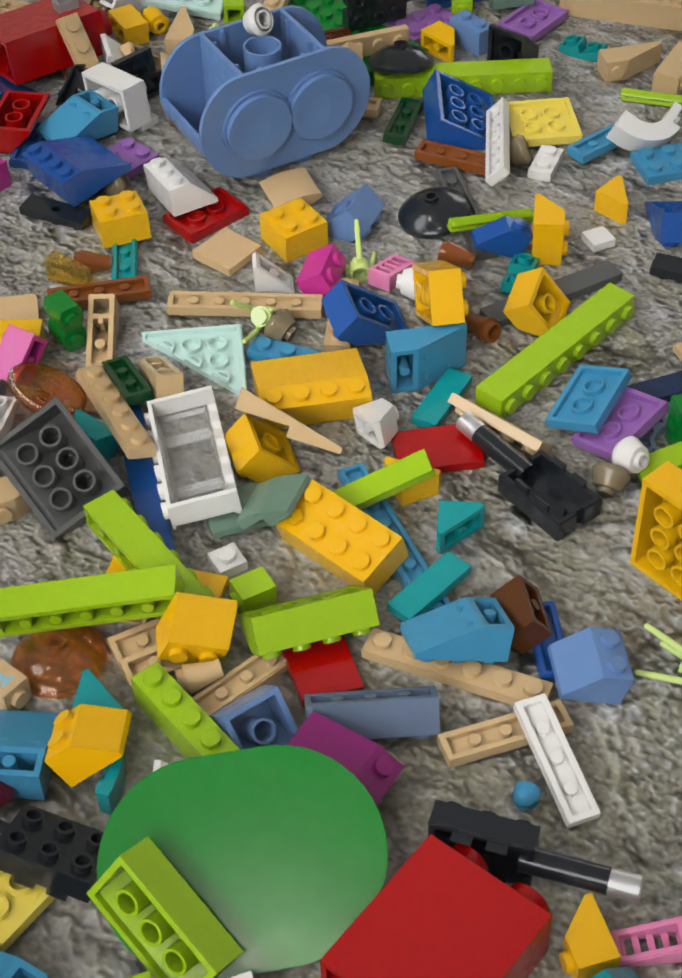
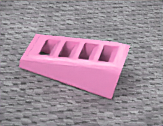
(384, 274)
(649, 931)

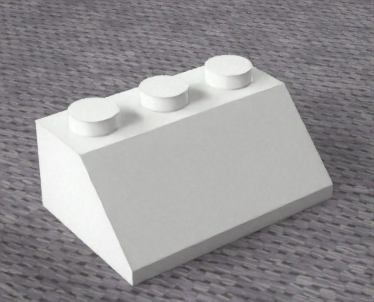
(177, 186)

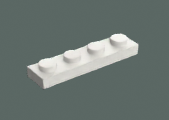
(556, 760)

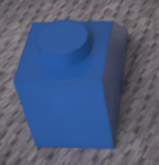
(503, 236)

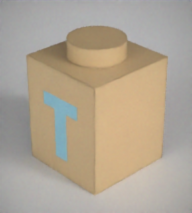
(14, 687)

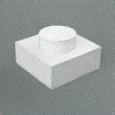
(227, 560)

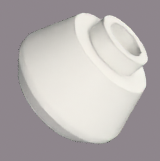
(258, 20)
(406, 284)
(631, 455)

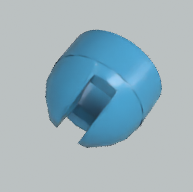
(526, 795)

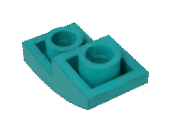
(578, 48)
(519, 263)
(111, 785)

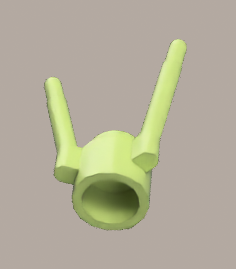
(359, 265)
(259, 317)
(672, 647)

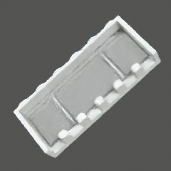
(191, 457)

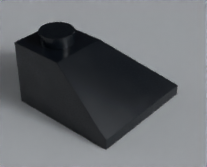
(509, 45)

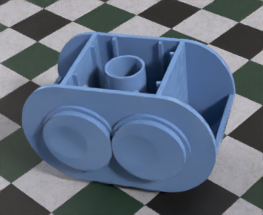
(263, 98)

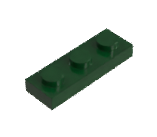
(403, 121)
(128, 380)

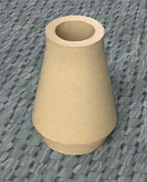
(198, 675)

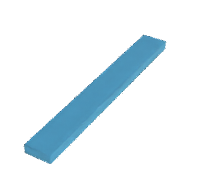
(382, 512)

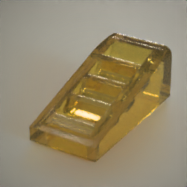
(64, 269)

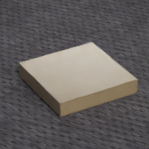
(226, 251)

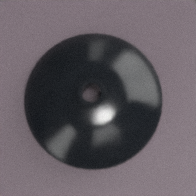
(400, 59)
(428, 211)

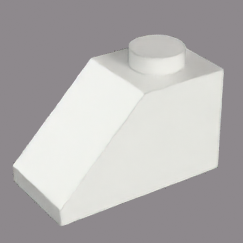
(376, 421)

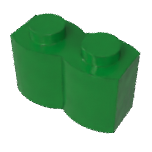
(65, 320)

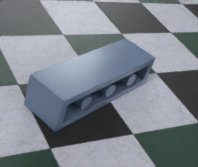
(381, 712)

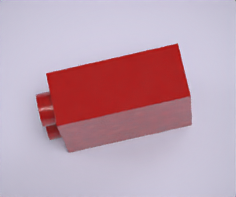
(33, 43)
(444, 921)

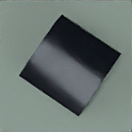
(142, 66)

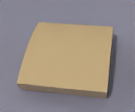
(289, 186)
(137, 650)

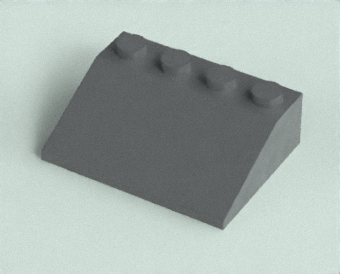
(57, 468)

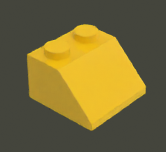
(549, 232)
(535, 302)
(260, 449)
(195, 628)
(86, 741)

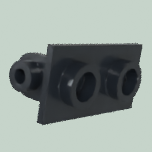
(72, 83)

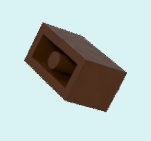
(526, 612)

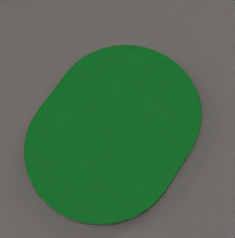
(267, 840)

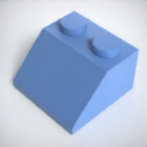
(470, 32)
(359, 205)
(591, 666)
(257, 719)

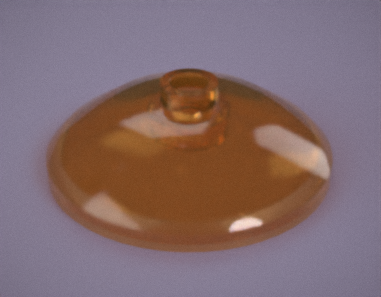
(38, 384)
(57, 659)

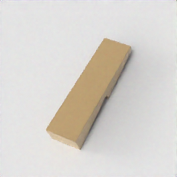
(297, 431)

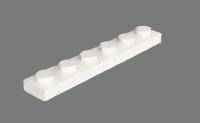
(497, 143)

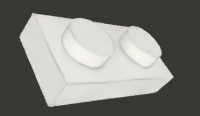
(545, 163)

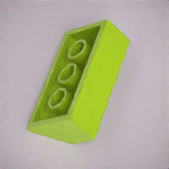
(309, 620)
(162, 916)

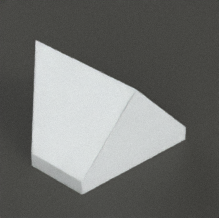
(269, 277)

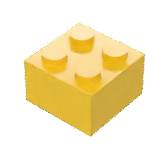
(120, 218)
(293, 229)

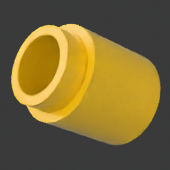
(158, 21)

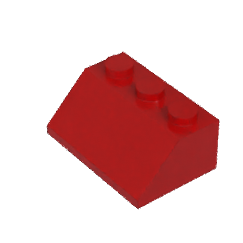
(18, 116)

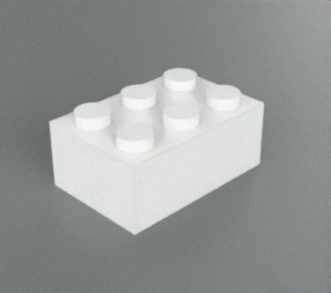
(122, 90)

